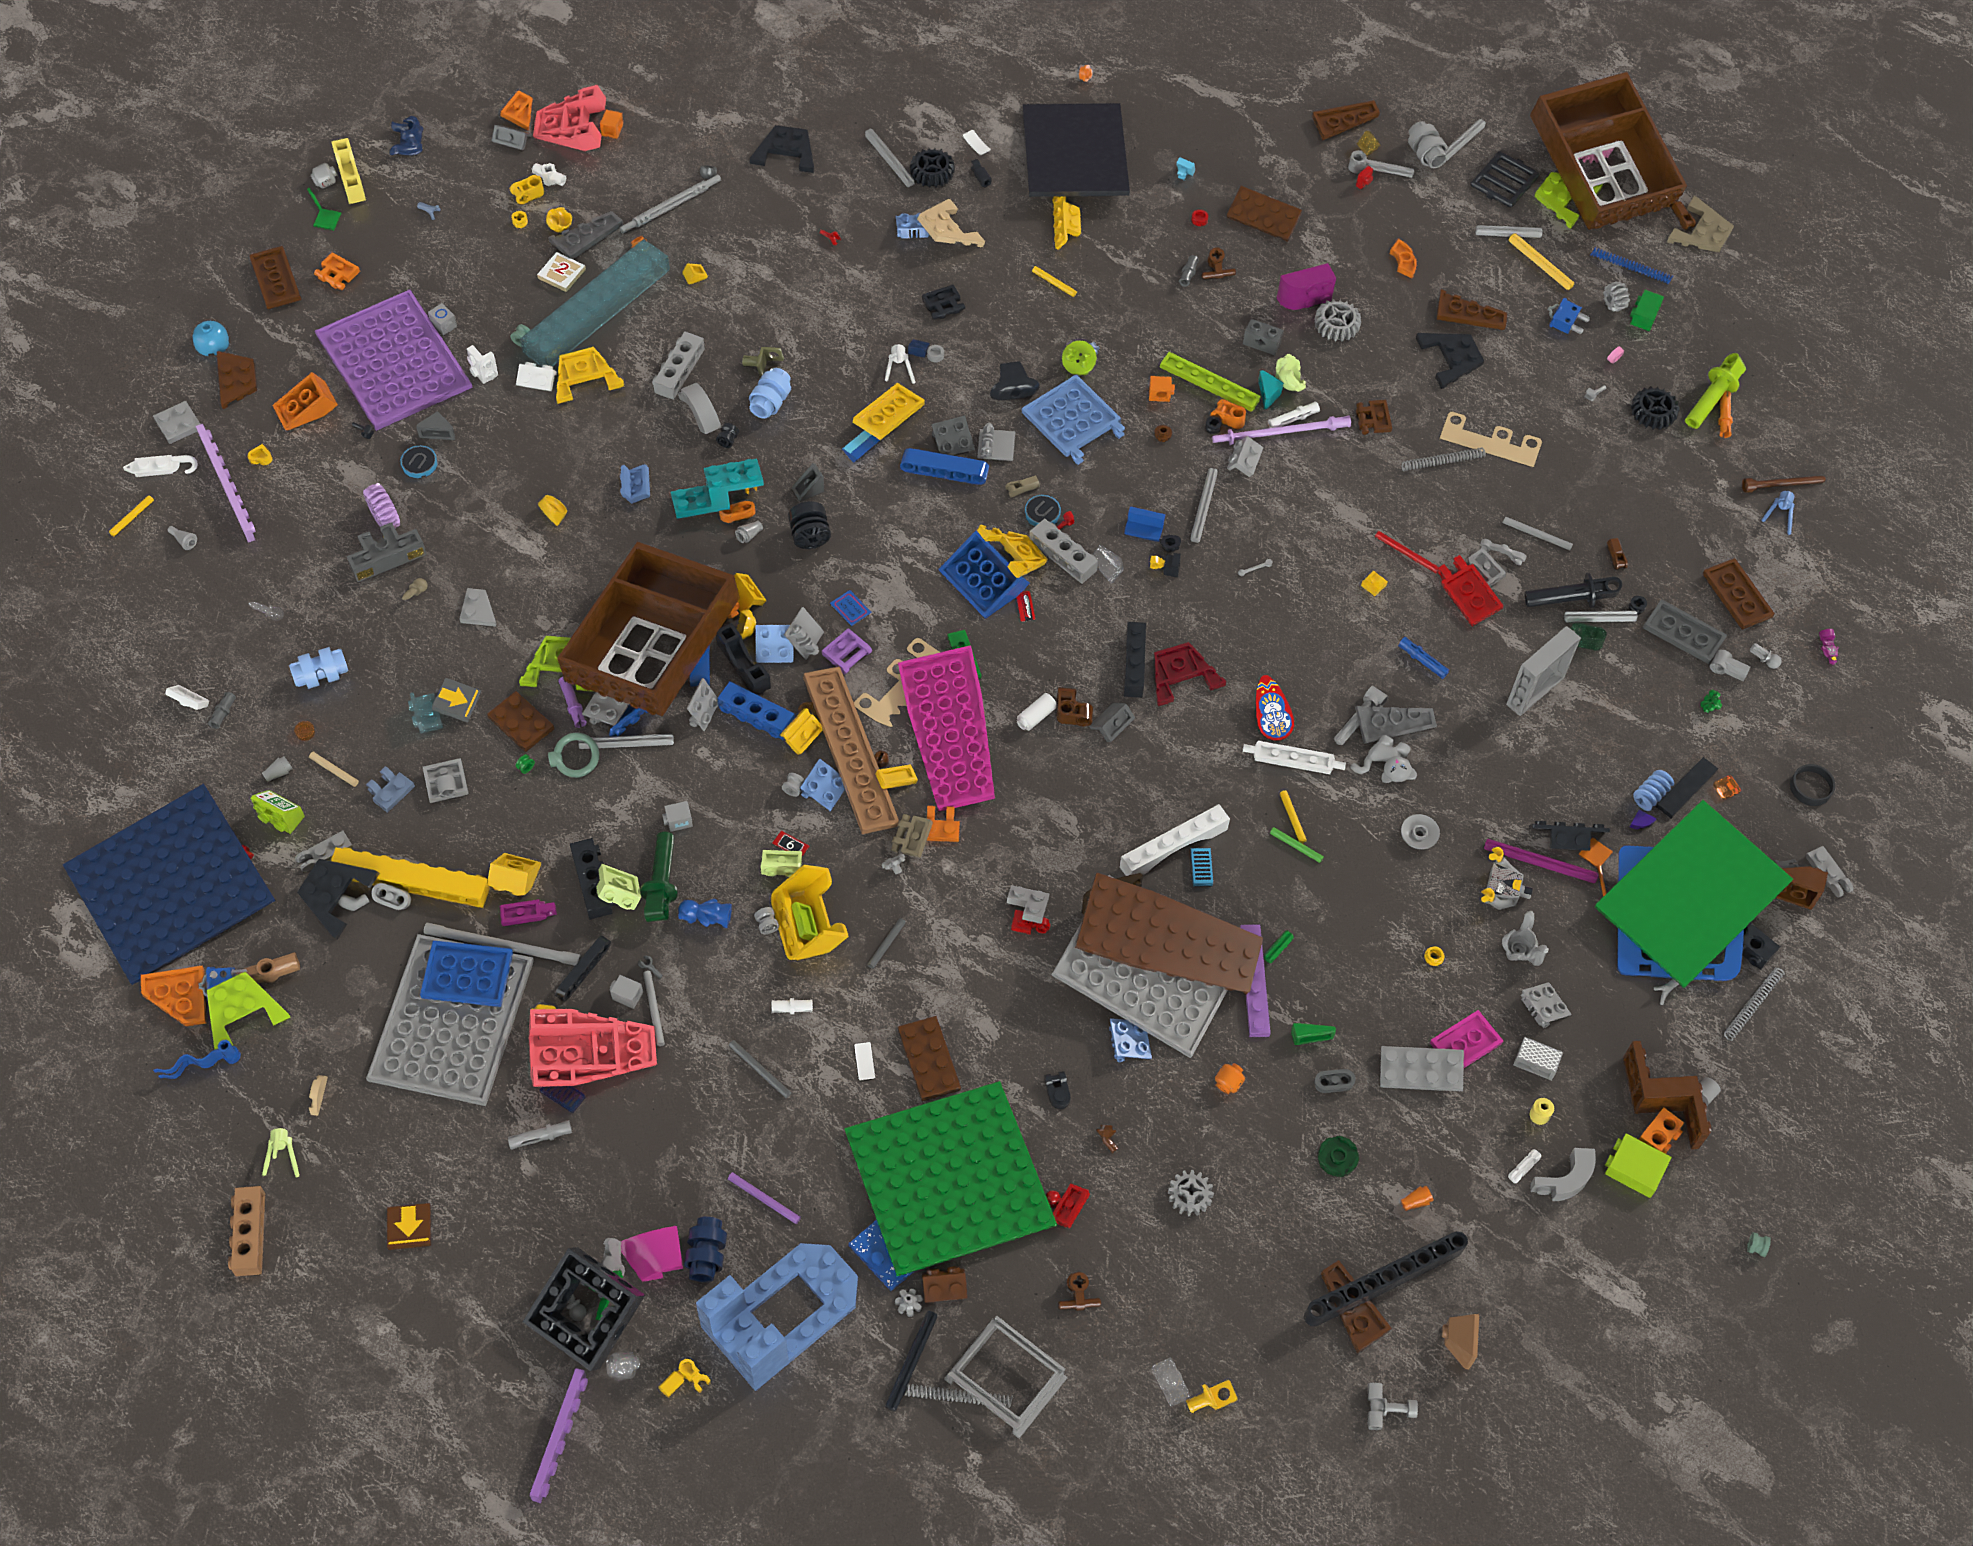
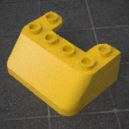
(806, 888)

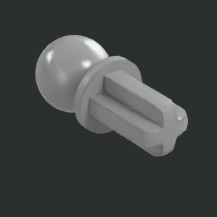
(1772, 660)

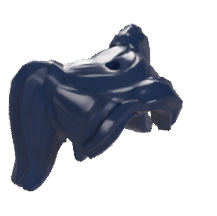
(410, 137)

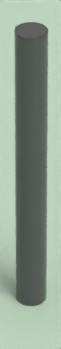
(760, 1069)

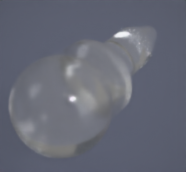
(275, 613)

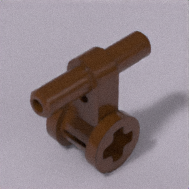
(1216, 264)
(1079, 1302)

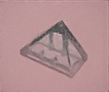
(1108, 563)

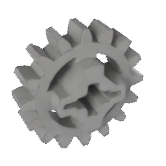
(1182, 1192)

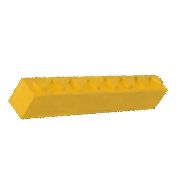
(419, 877)

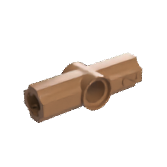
(278, 966)

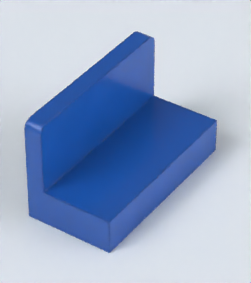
(1144, 524)

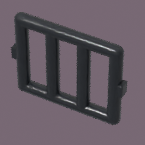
(1492, 164)

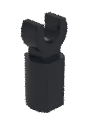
(980, 173)

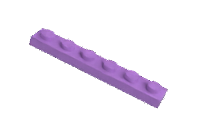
(1257, 997)
(556, 1444)

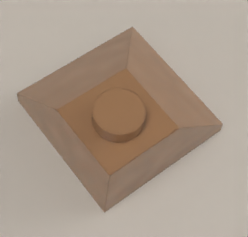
(1462, 1338)

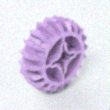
(381, 505)

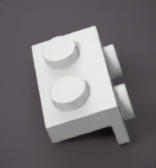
(482, 366)
(536, 377)

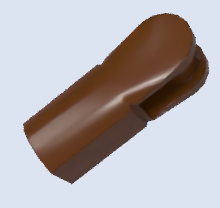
(1683, 216)
(1617, 553)

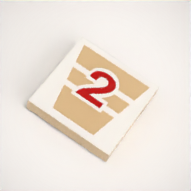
(561, 272)

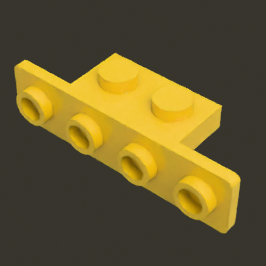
(1065, 220)

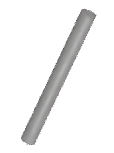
(1540, 534)
(653, 1008)

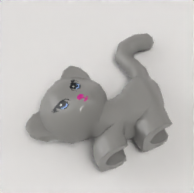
(1395, 768)

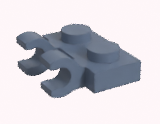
(393, 792)

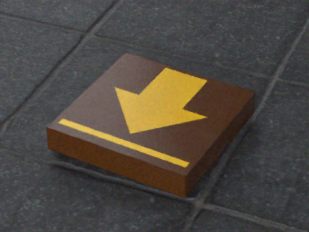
(409, 1226)

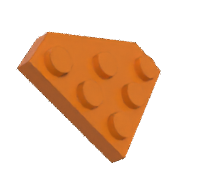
(177, 994)

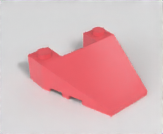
(569, 120)

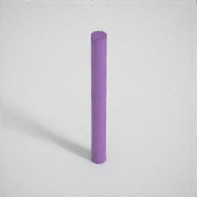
(764, 1198)

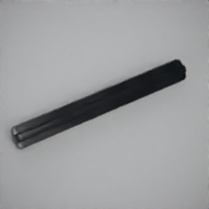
(911, 1361)

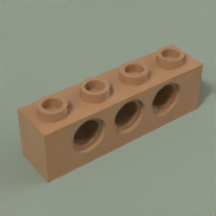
(252, 1261)

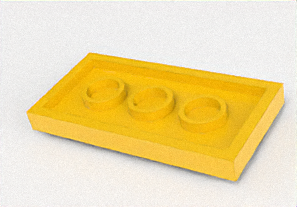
(888, 411)

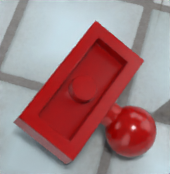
(1069, 1205)

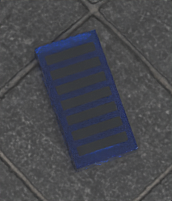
(564, 1095)

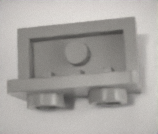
(1245, 456)

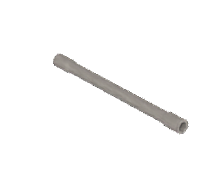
(441, 931)

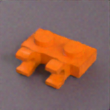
(941, 829)

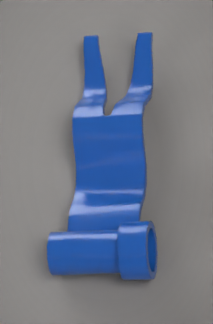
(225, 1051)

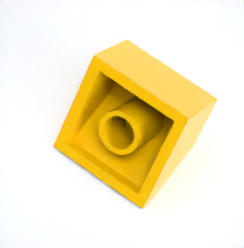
(513, 874)

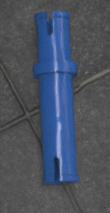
(1417, 653)

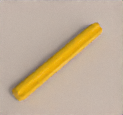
(1541, 261)

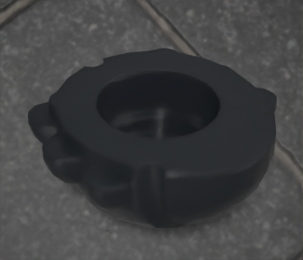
(1170, 543)

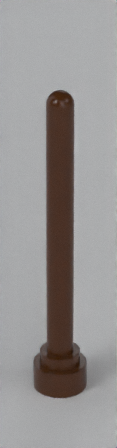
(1750, 485)

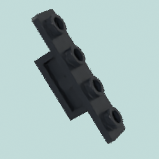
(1569, 837)

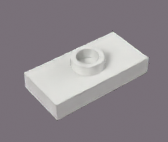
(187, 697)

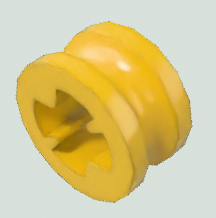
(519, 215)

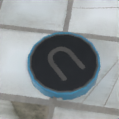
(418, 461)
(1041, 508)

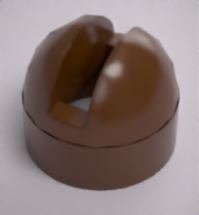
(884, 760)

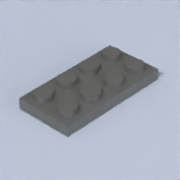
(1685, 631)

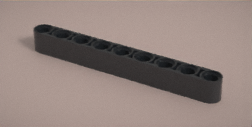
(1379, 1284)

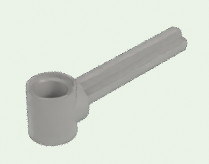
(1359, 161)
(1372, 698)

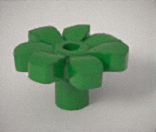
(1711, 701)

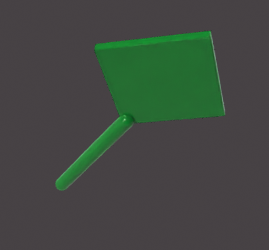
(326, 218)

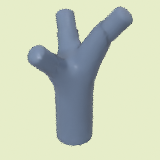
(428, 208)

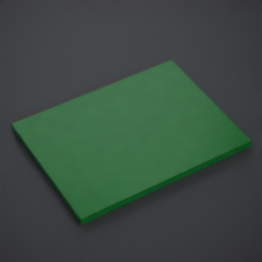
(1693, 893)

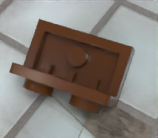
(944, 1284)

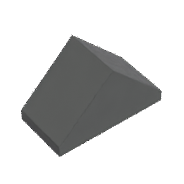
(435, 428)
(809, 483)

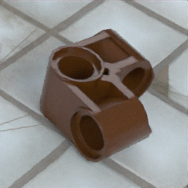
(1078, 713)

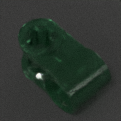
(1588, 636)

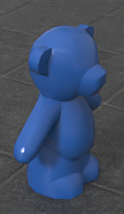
(707, 912)

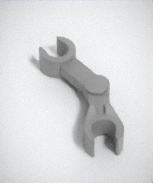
(1515, 556)

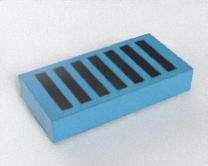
(1201, 867)

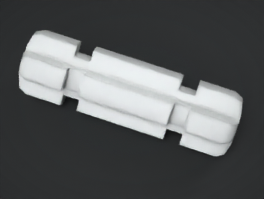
(1524, 1166)

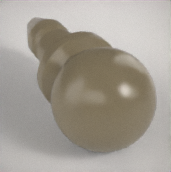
(418, 586)

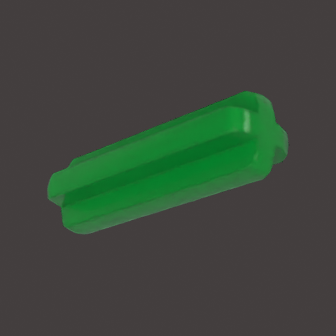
(1280, 944)

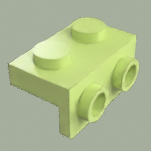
(780, 862)

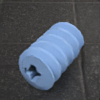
(1653, 789)

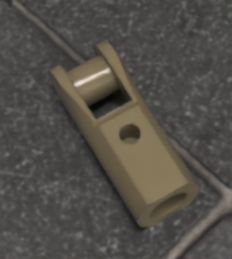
(1024, 486)

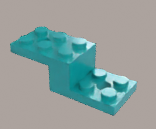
(719, 482)

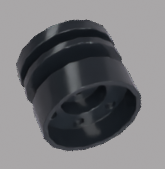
(809, 525)

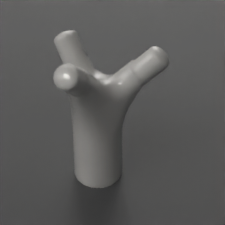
(1666, 989)

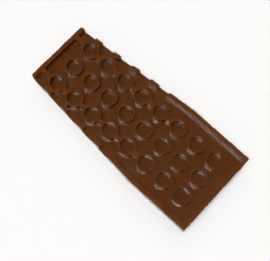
(1166, 936)

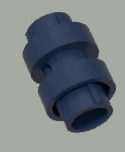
(704, 1258)

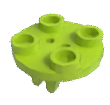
(1086, 361)

